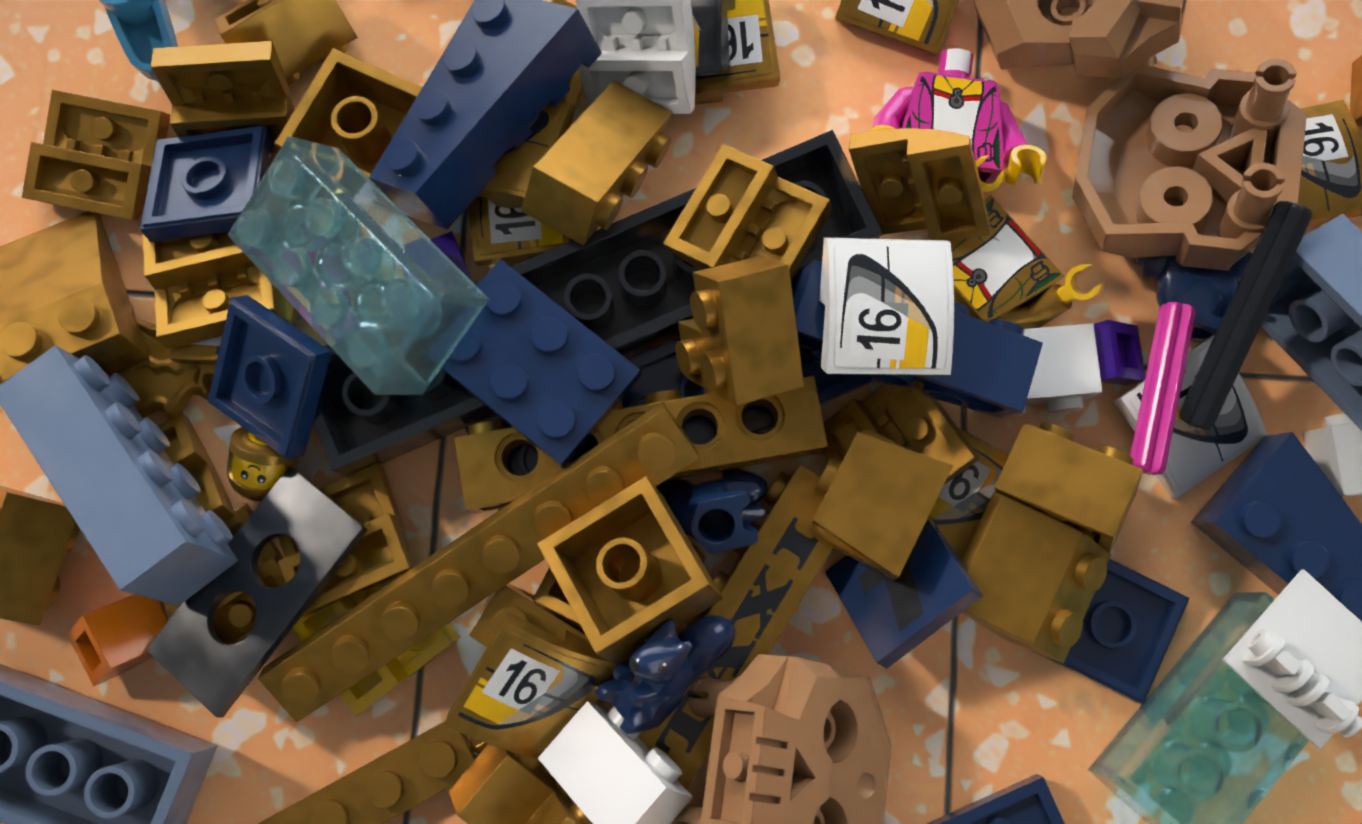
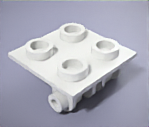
(1305, 660)

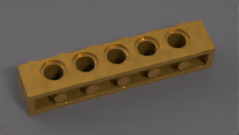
(795, 434)

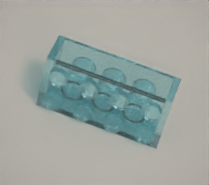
(356, 268)
(1203, 737)

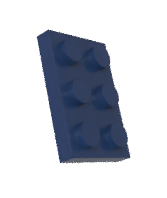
(539, 366)

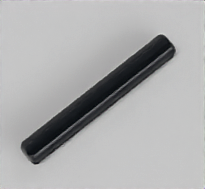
(1245, 314)

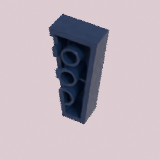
(479, 103)
(989, 360)
(1285, 518)

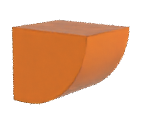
(116, 636)

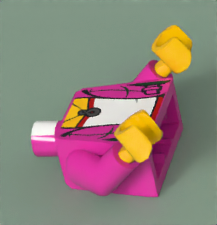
(966, 107)

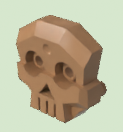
(1098, 39)
(1139, 159)
(792, 746)

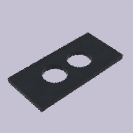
(188, 641)

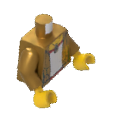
(1009, 274)

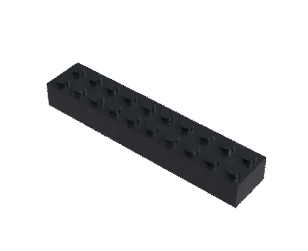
(614, 284)

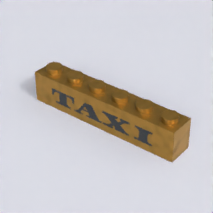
(759, 602)

